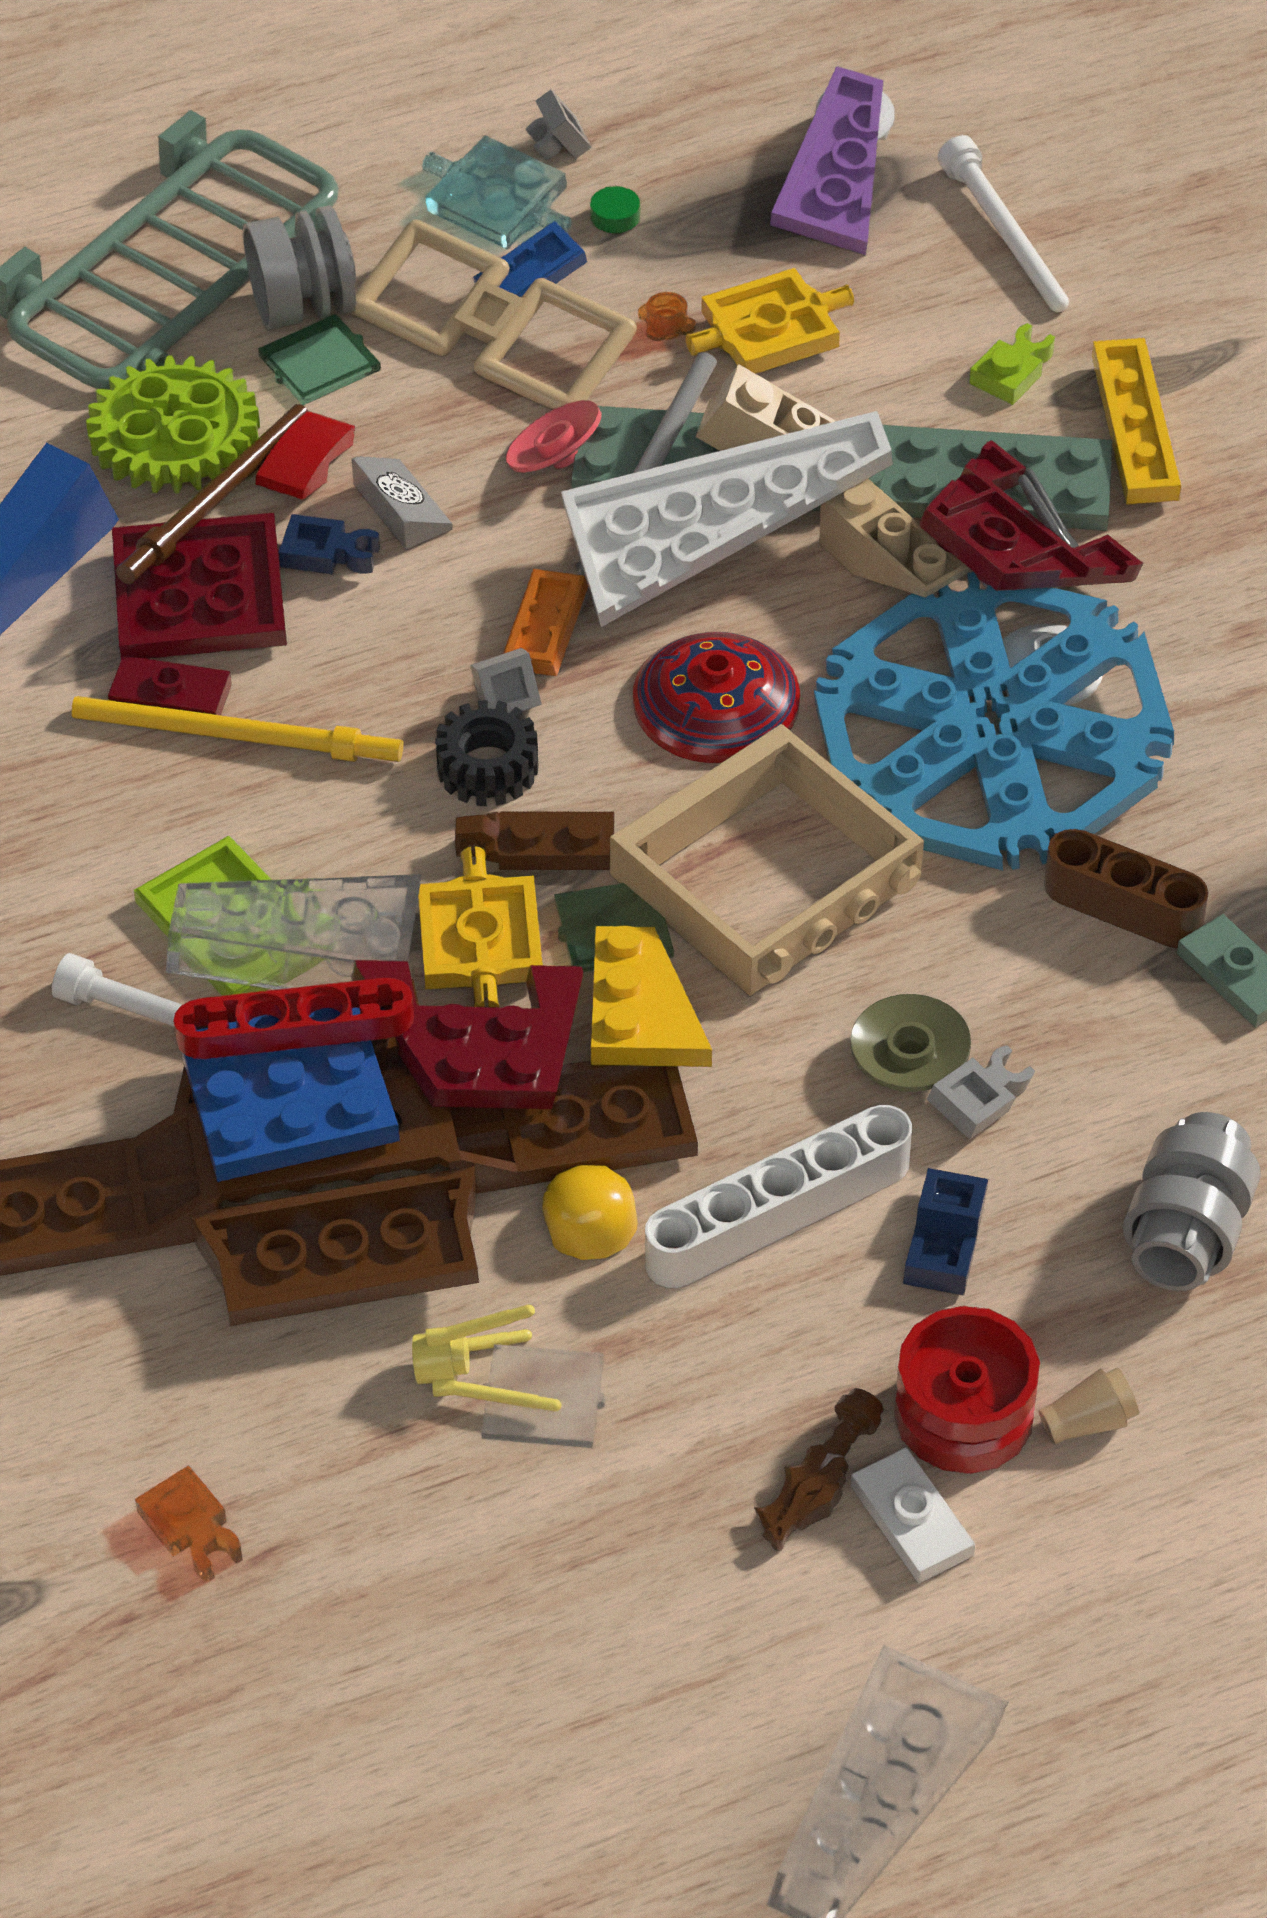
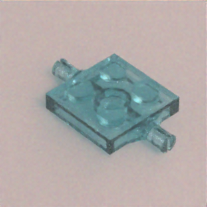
(495, 192)

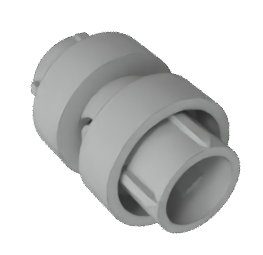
(1191, 1201)

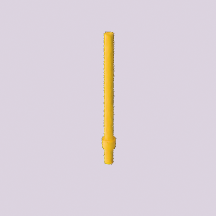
(342, 743)

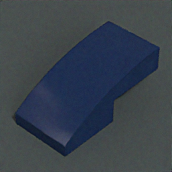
(945, 1231)

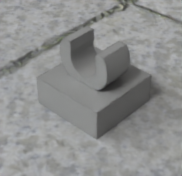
(557, 128)
(507, 680)

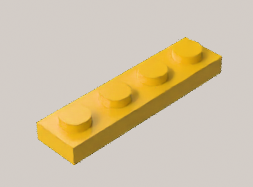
(1136, 421)

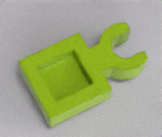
(1012, 369)

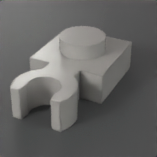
(978, 1095)

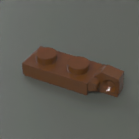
(539, 839)

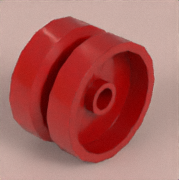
(966, 1389)

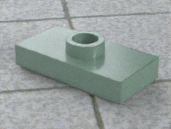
(1230, 965)

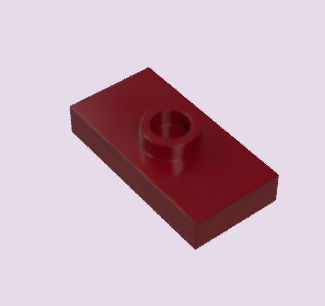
(170, 685)

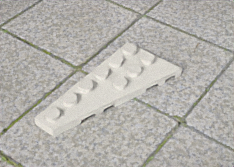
(682, 517)

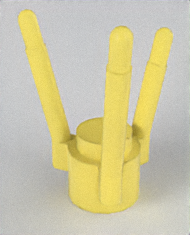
(444, 1355)

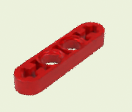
(293, 1010)

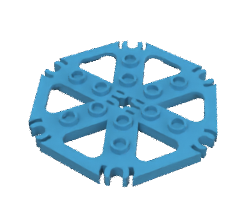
(1031, 725)

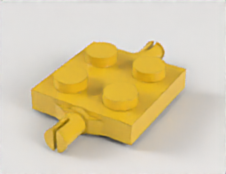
(770, 321)
(479, 930)

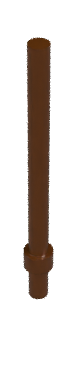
(161, 541)

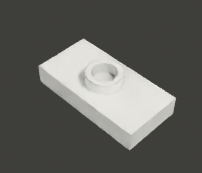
(912, 1515)

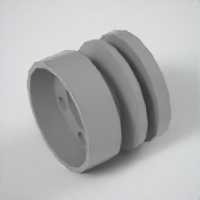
(299, 267)

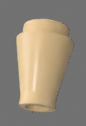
(1091, 1407)

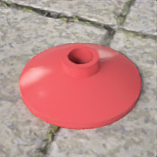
(554, 437)

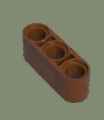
(1124, 887)

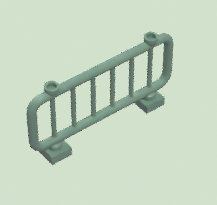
(183, 160)

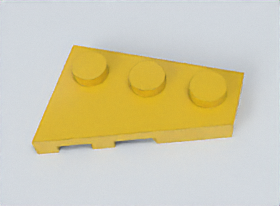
(641, 1004)

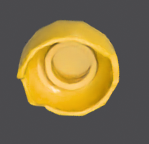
(589, 1212)

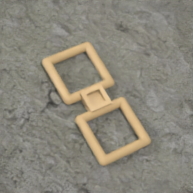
(492, 316)

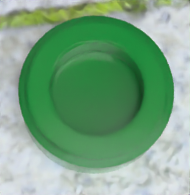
(615, 209)

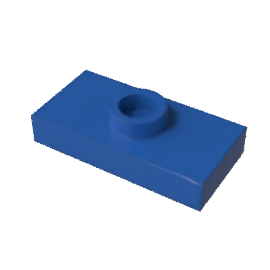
(545, 255)

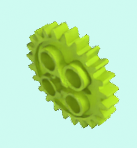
(172, 423)

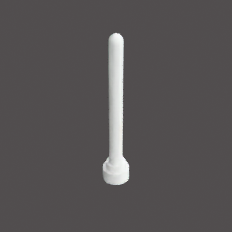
(963, 163)
(80, 981)

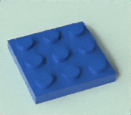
(290, 1103)

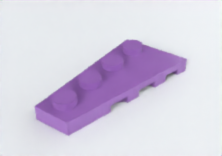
(834, 169)

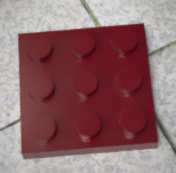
(208, 596)

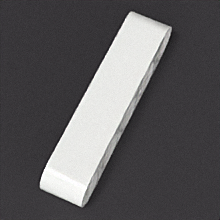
(863, 1149)

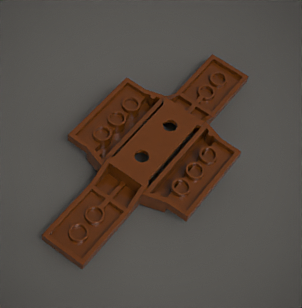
(343, 1241)

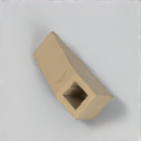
(753, 410)
(884, 542)

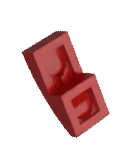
(303, 455)

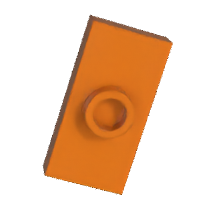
(547, 618)

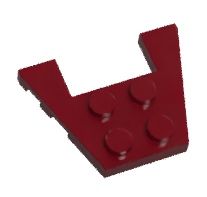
(1008, 543)
(488, 1052)

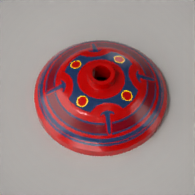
(714, 695)

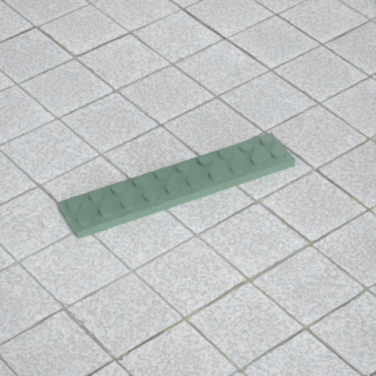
(923, 458)

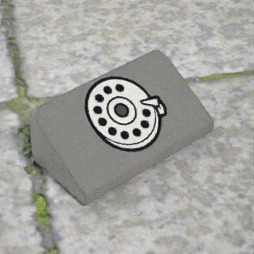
(399, 500)

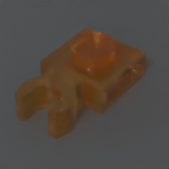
(189, 1515)

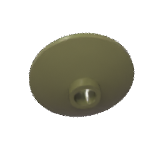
(913, 1025)

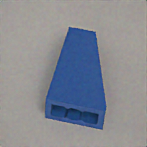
(47, 527)

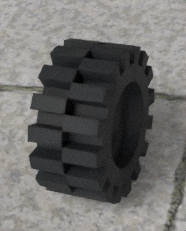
(487, 776)

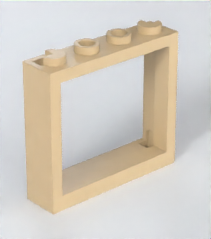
(724, 792)

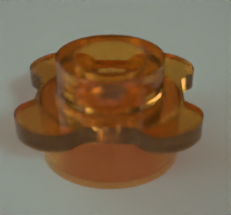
(666, 316)

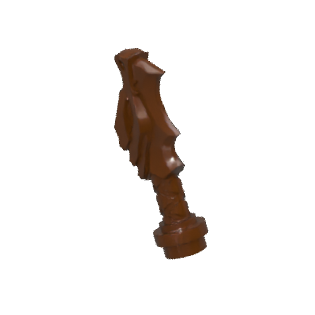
(817, 1482)

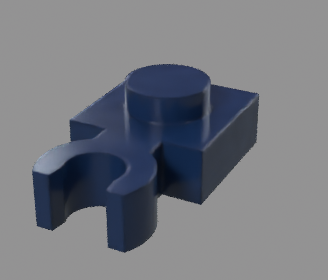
(321, 543)

